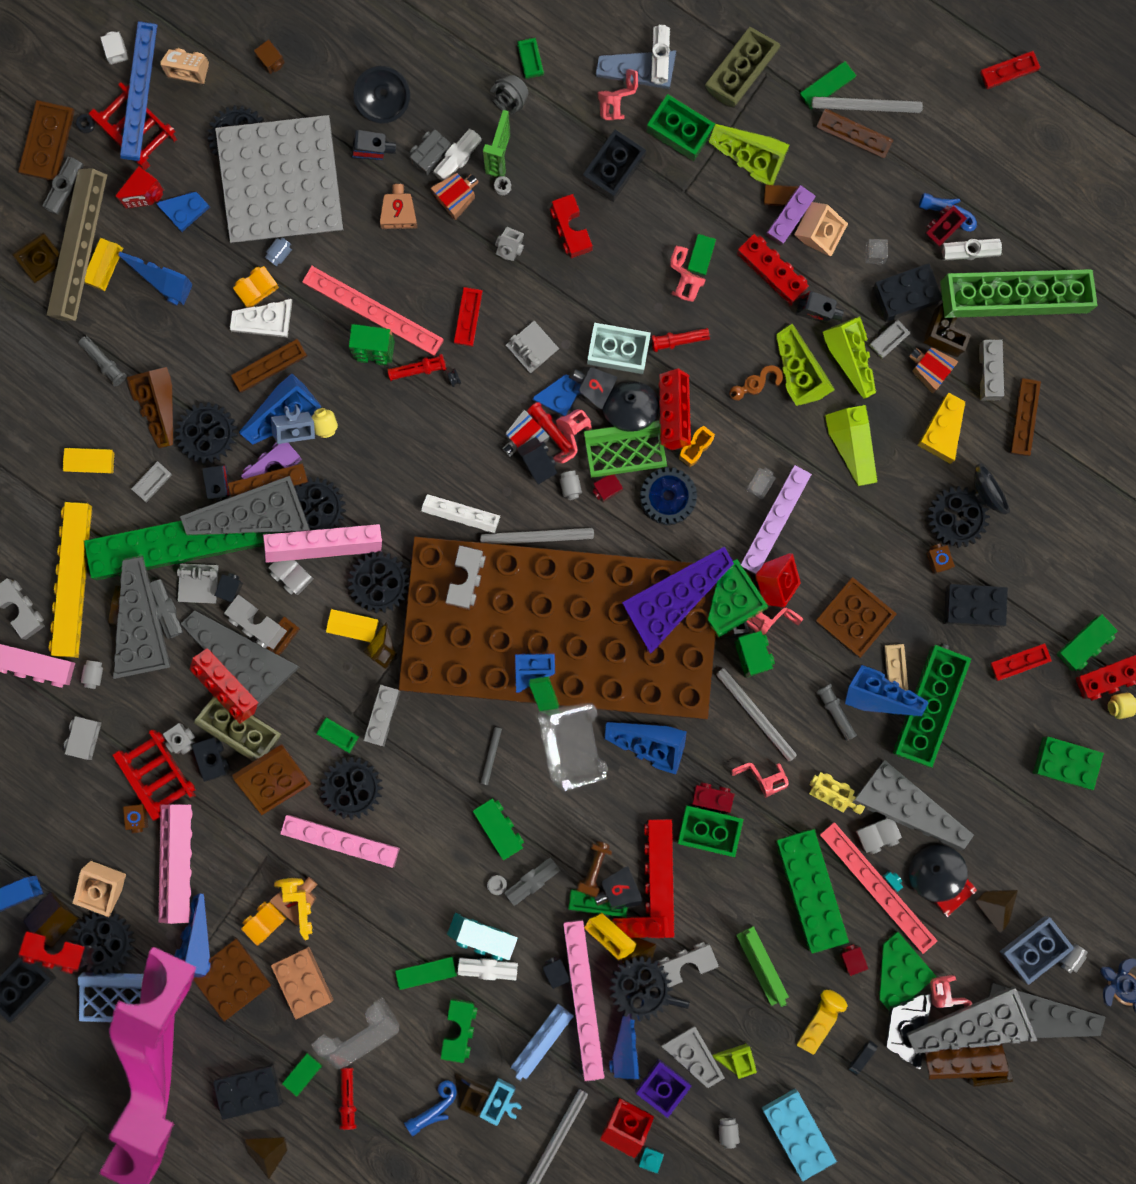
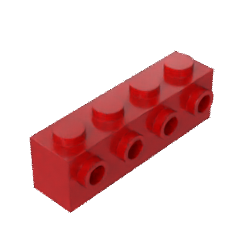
(772, 269)
(674, 409)
(1108, 678)
(223, 685)

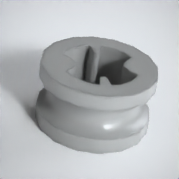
(508, 187)

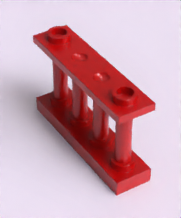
(115, 130)
(134, 776)

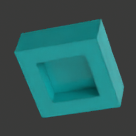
(893, 880)
(651, 1160)

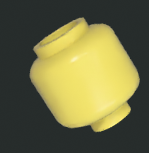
(324, 423)
(1122, 705)

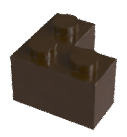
(943, 334)

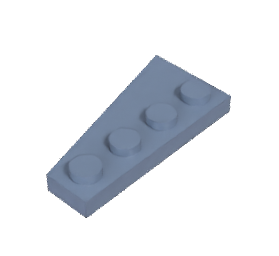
(615, 67)

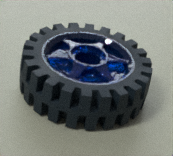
(671, 481)

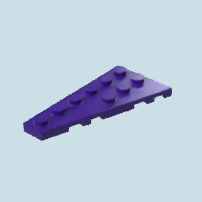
(665, 604)

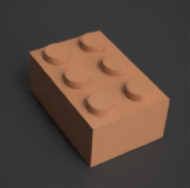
(302, 983)

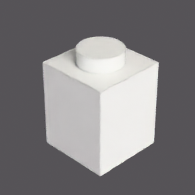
(114, 47)

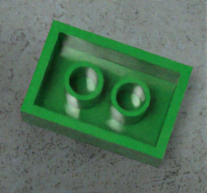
(680, 127)
(371, 344)
(754, 654)
(1068, 763)
(710, 831)

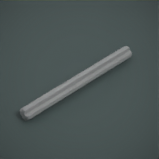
(867, 104)
(537, 536)
(756, 714)
(558, 1137)

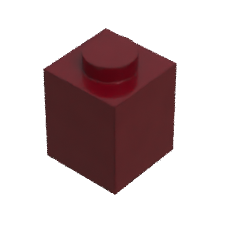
(607, 487)
(853, 959)

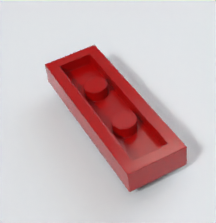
(1010, 70)
(468, 317)
(1020, 662)
(643, 926)

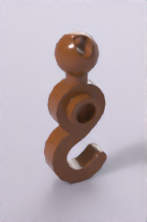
(755, 384)

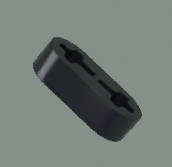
(862, 1057)

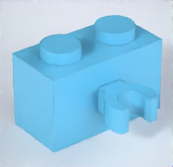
(499, 1102)

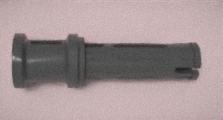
(107, 367)
(832, 704)

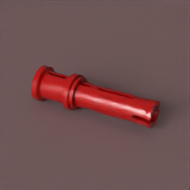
(670, 340)
(426, 366)
(544, 421)
(347, 1076)

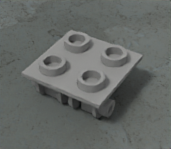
(532, 346)
(197, 583)

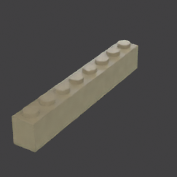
(77, 244)

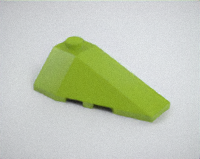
(754, 152)
(849, 350)
(803, 373)
(852, 437)

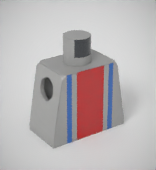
(522, 431)

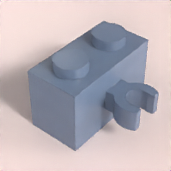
(292, 426)

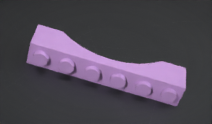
(775, 520)

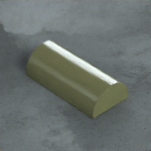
(741, 67)
(249, 738)

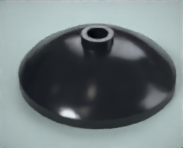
(381, 107)
(635, 413)
(989, 490)
(938, 885)

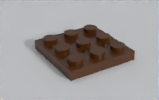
(856, 617)
(271, 779)
(232, 980)

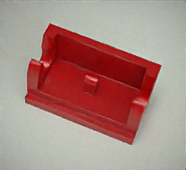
(949, 906)

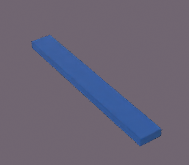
(138, 91)

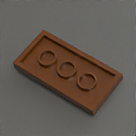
(46, 140)
(967, 1062)

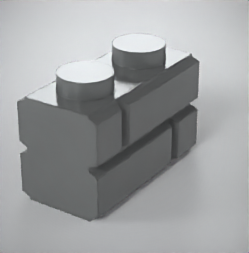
(429, 152)

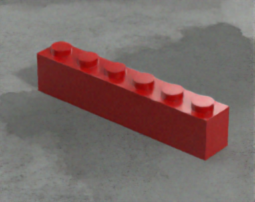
(660, 871)

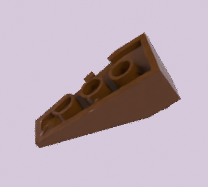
(154, 395)

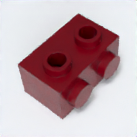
(949, 221)
(713, 798)

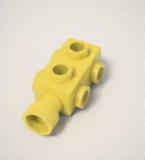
(832, 793)

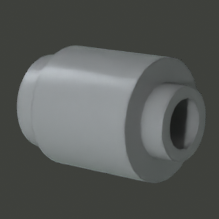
(570, 485)
(92, 674)
(1074, 959)
(728, 1132)

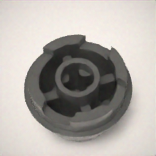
(510, 93)

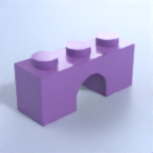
(790, 215)
(281, 454)

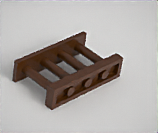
(589, 885)

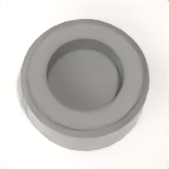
(497, 885)

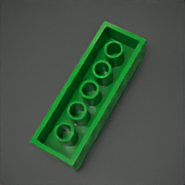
(939, 686)
(812, 891)

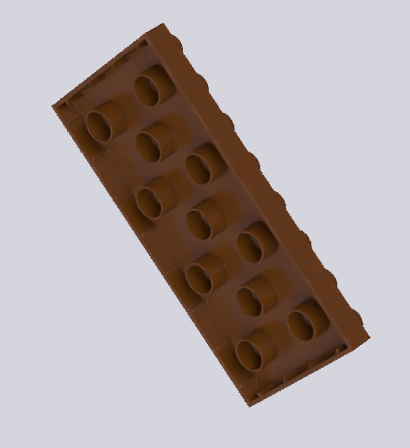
(548, 606)

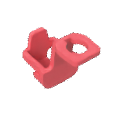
(613, 98)
(686, 277)
(569, 427)
(766, 622)
(765, 784)
(942, 997)

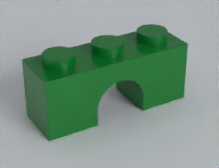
(456, 1048)

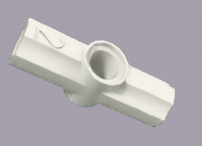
(660, 63)
(457, 155)
(983, 248)
(487, 968)

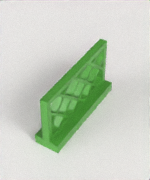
(494, 155)
(614, 435)
(762, 966)

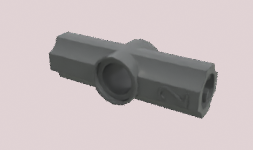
(58, 196)
(166, 610)
(532, 881)

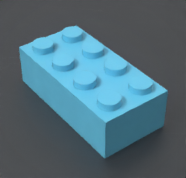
(799, 1134)

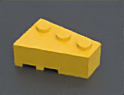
(944, 429)

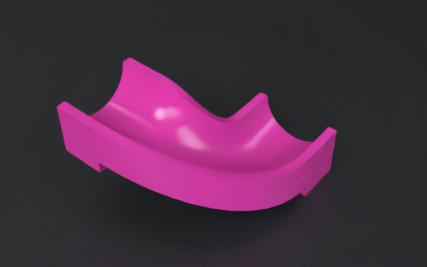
(145, 1046)

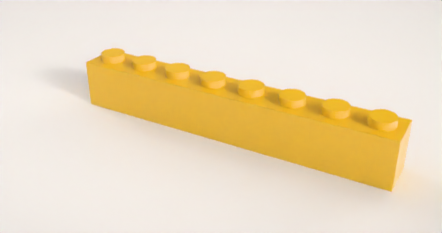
(71, 580)

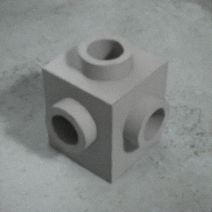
(509, 244)
(173, 736)

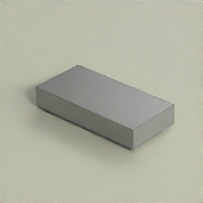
(889, 339)
(151, 481)

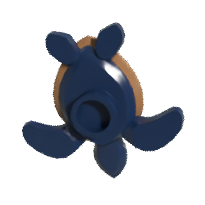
(1120, 984)

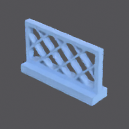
(110, 980)
(541, 1041)

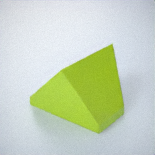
(737, 1060)

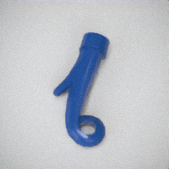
(929, 202)
(433, 1114)

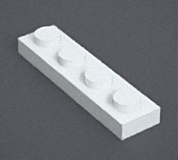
(460, 513)

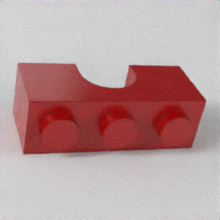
(575, 241)
(33, 950)

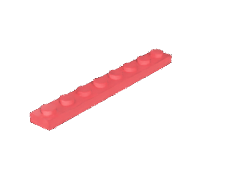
(373, 311)
(878, 888)

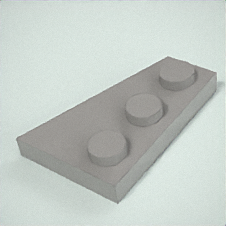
(694, 1055)

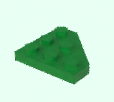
(734, 600)
(901, 972)

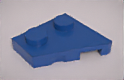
(184, 209)
(558, 396)
(531, 667)

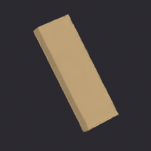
(896, 665)

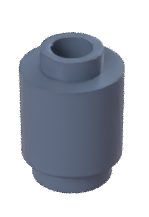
(278, 251)

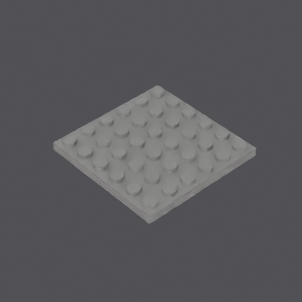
(279, 179)

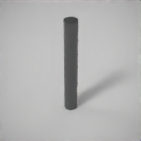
(491, 756)

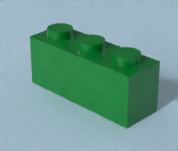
(1087, 643)
(499, 828)

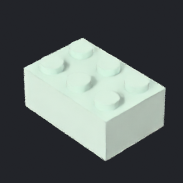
(618, 348)

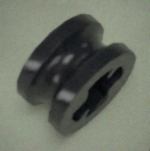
(83, 117)
(453, 377)

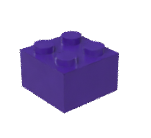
(663, 1088)

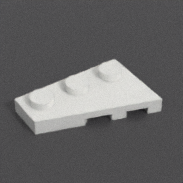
(263, 320)

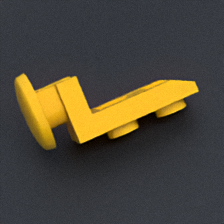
(290, 893)
(822, 1021)

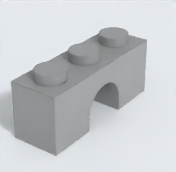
(993, 377)
(471, 561)
(242, 613)
(28, 620)
(381, 715)
(701, 956)

